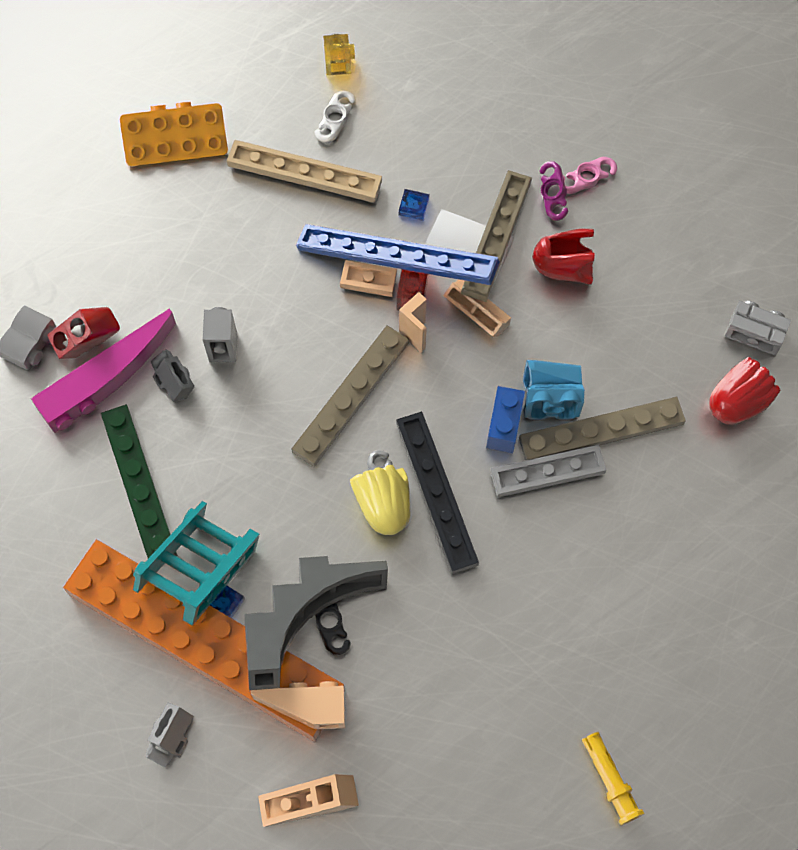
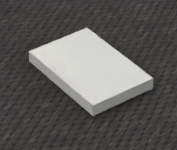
(458, 234)

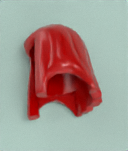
(565, 257)
(743, 393)

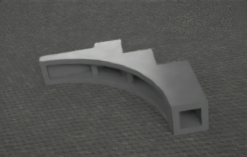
(294, 604)

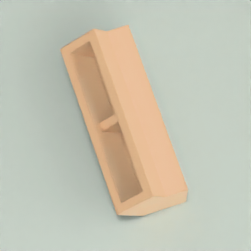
(483, 313)

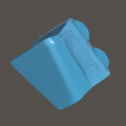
(552, 390)

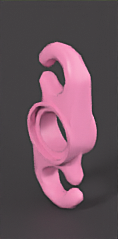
(594, 167)

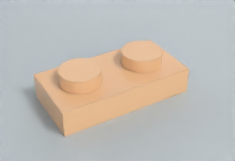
(368, 278)

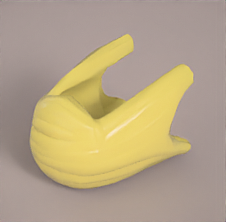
(383, 498)

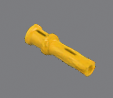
(618, 792)

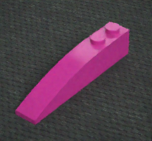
(102, 375)

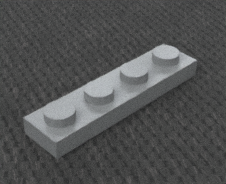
(548, 471)

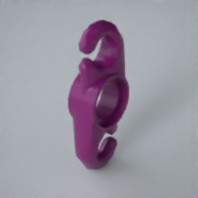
(555, 179)

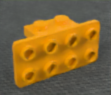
(173, 133)

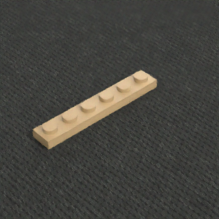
(304, 171)

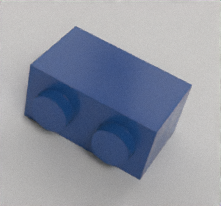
(505, 419)

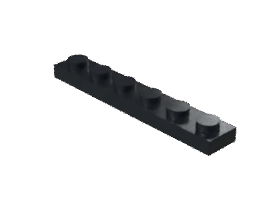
(437, 493)

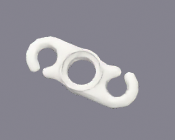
(335, 126)

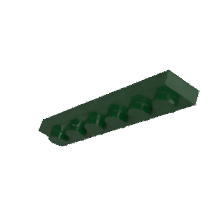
(136, 478)

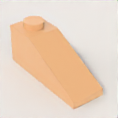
(308, 799)

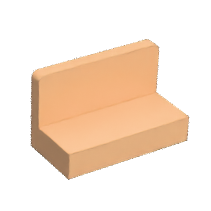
(412, 321)

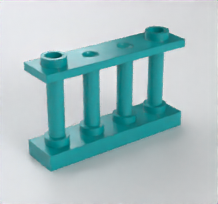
(209, 583)

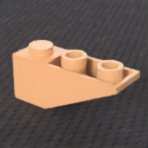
(313, 706)

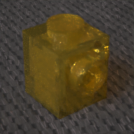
(338, 54)

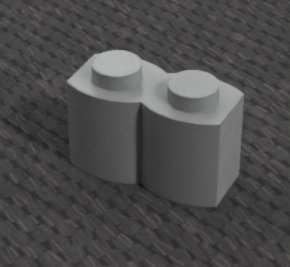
(26, 338)

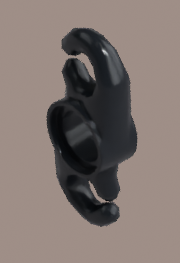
(328, 634)

